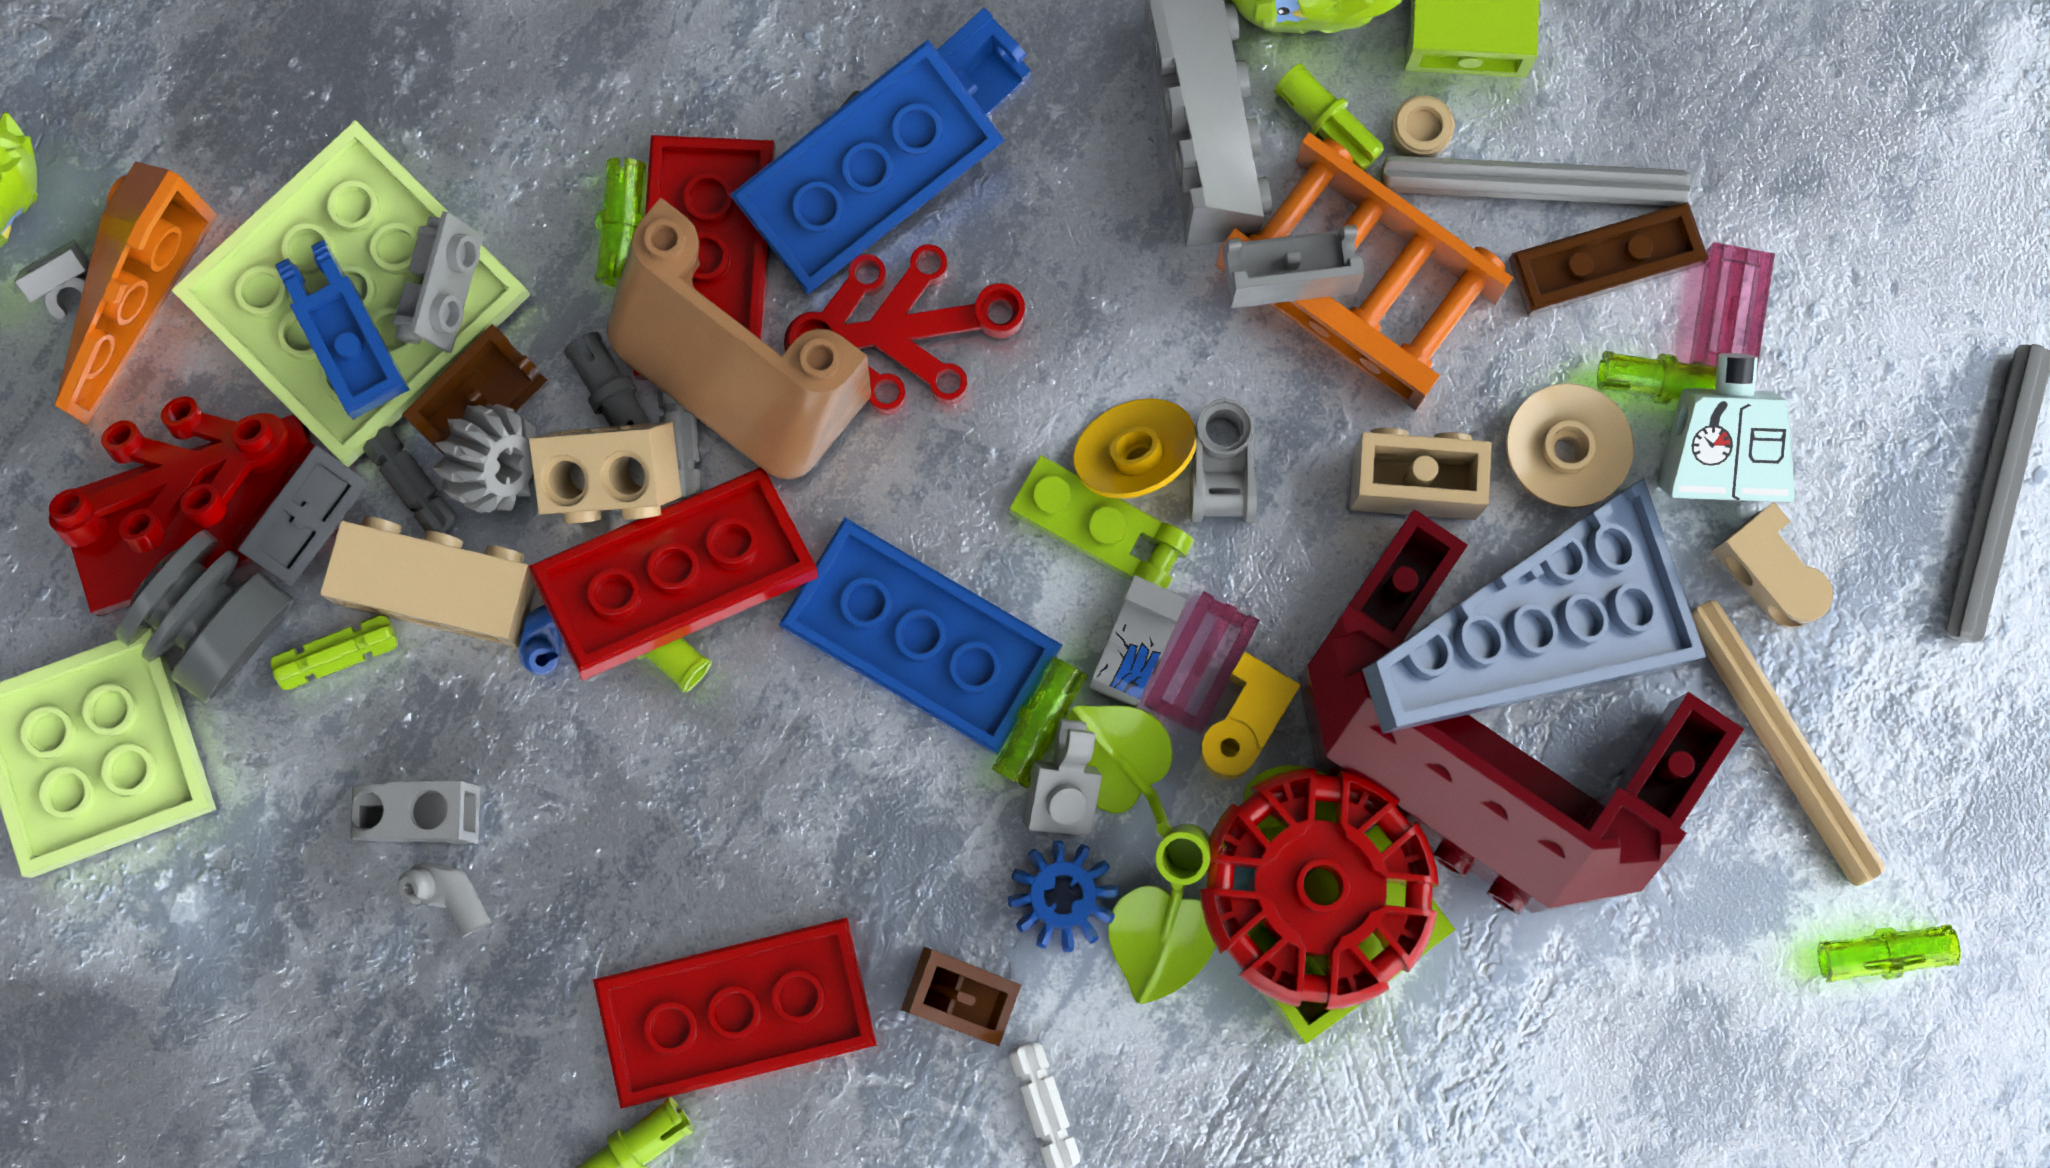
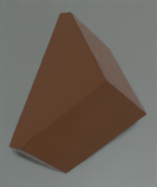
(961, 996)

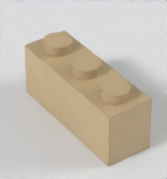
(430, 581)

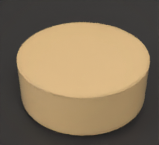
(1422, 127)

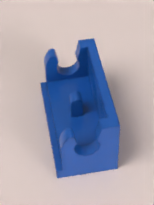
(986, 61)

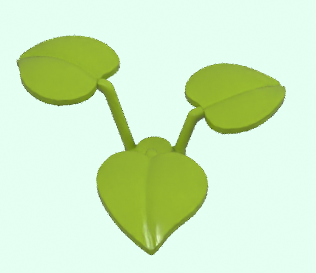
(1154, 933)

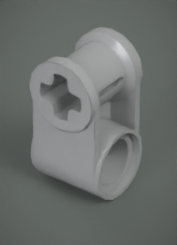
(1224, 476)

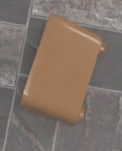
(762, 403)

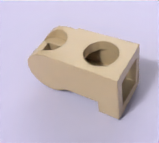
(1773, 572)

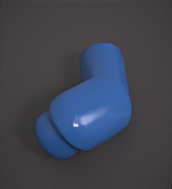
(539, 642)

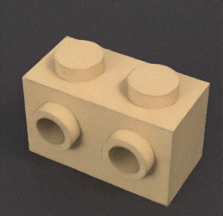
(1429, 474)

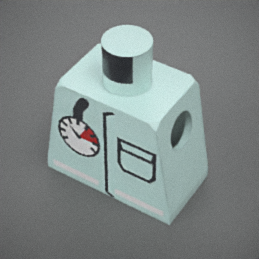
(1730, 440)

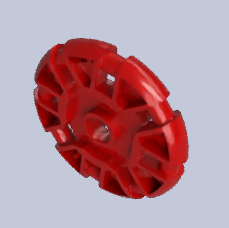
(1287, 912)

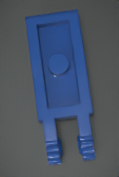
(343, 335)

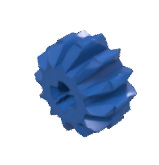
(1080, 909)

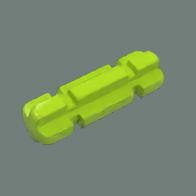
(334, 652)

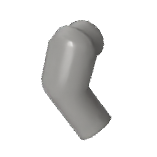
(448, 889)

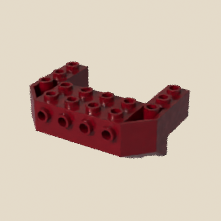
(1478, 793)

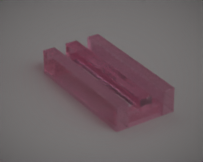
(1757, 307)
(1226, 615)

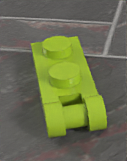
(1098, 525)

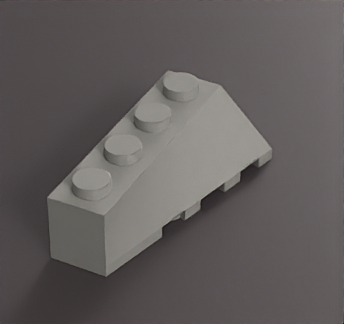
(1206, 118)

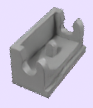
(1292, 267)

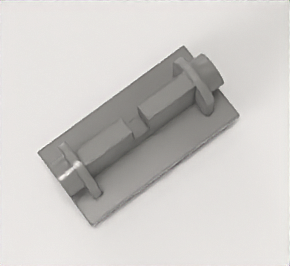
(446, 257)

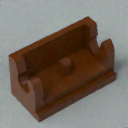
(482, 375)

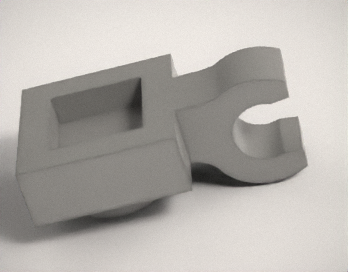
(1065, 791)

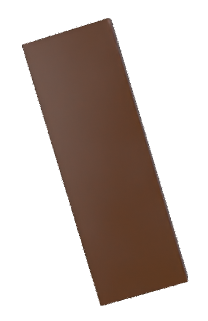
(1608, 259)

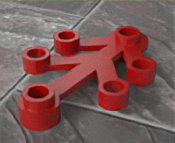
(894, 329)
(245, 446)

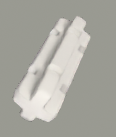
(1044, 1106)

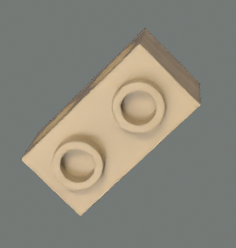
(604, 459)

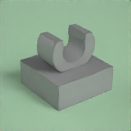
(53, 273)

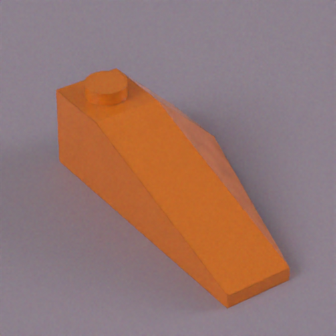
(136, 260)

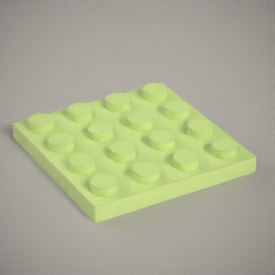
(370, 219)

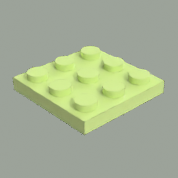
(95, 756)

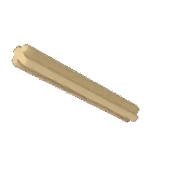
(1786, 745)

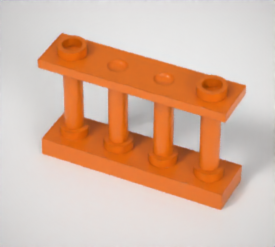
(1356, 332)

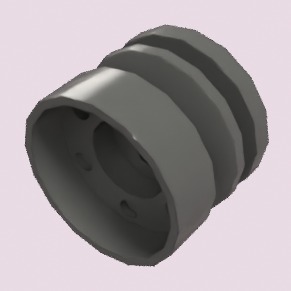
(202, 615)

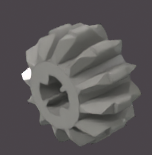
(487, 458)

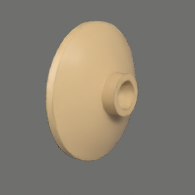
(1590, 425)

